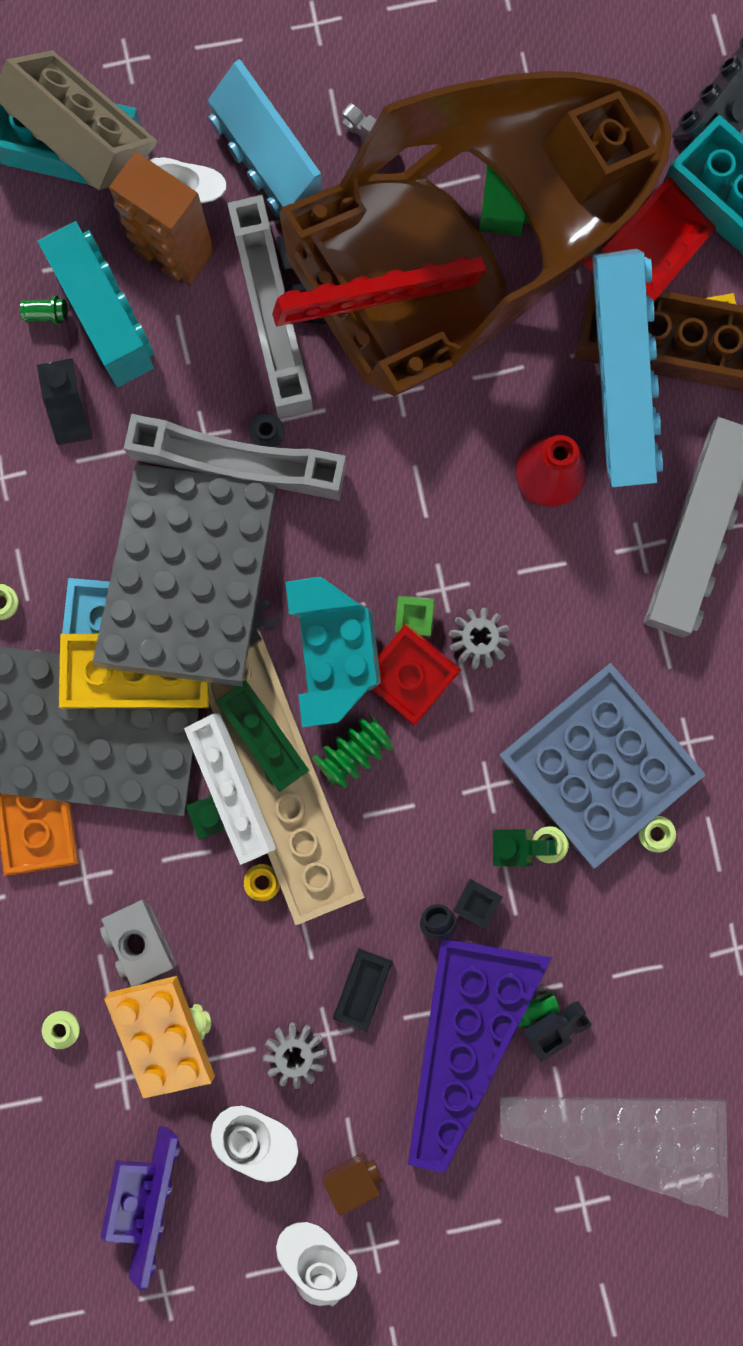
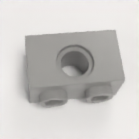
(139, 920)

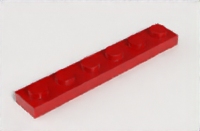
(368, 293)

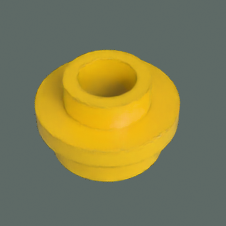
(250, 882)

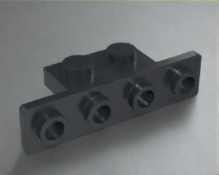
(720, 98)

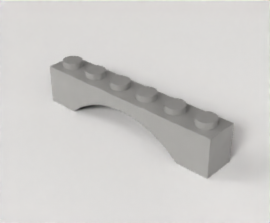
(264, 286)
(184, 449)

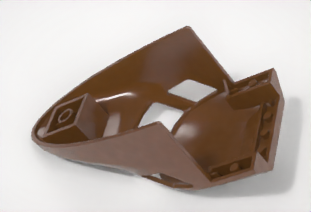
(565, 144)

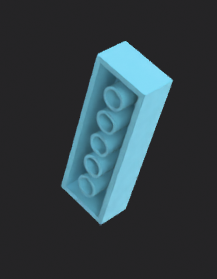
(625, 367)

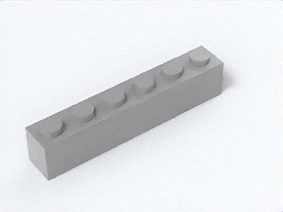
(700, 532)

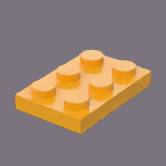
(159, 1037)

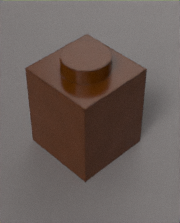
(352, 1183)

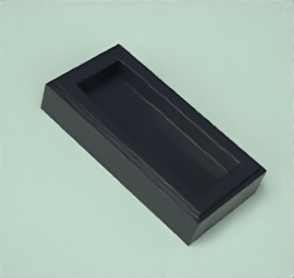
(362, 989)

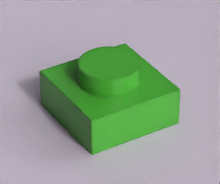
(416, 612)

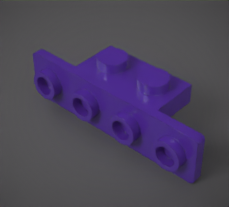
(138, 1204)

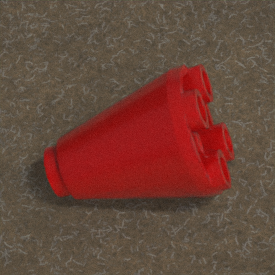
(551, 479)

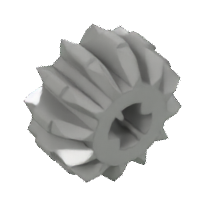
(477, 625)
(281, 1057)

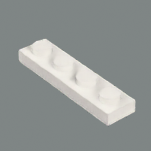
(230, 788)

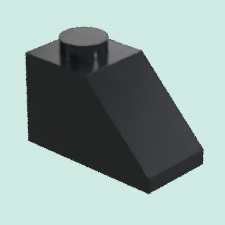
(65, 401)

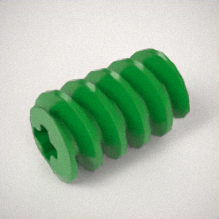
(353, 752)

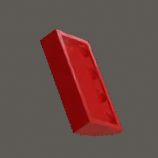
(667, 231)

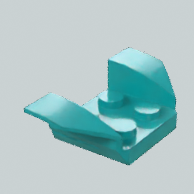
(336, 649)

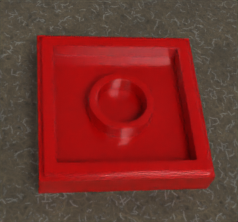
(413, 674)

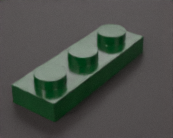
(262, 736)

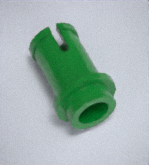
(44, 310)
(539, 1008)

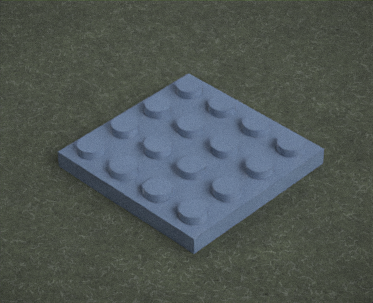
(601, 765)

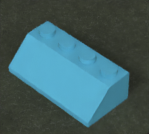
(262, 140)

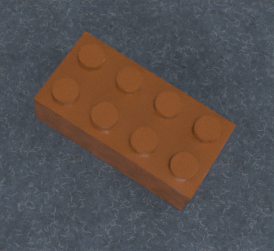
(162, 219)

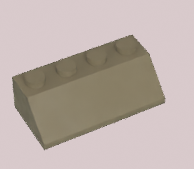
(71, 116)

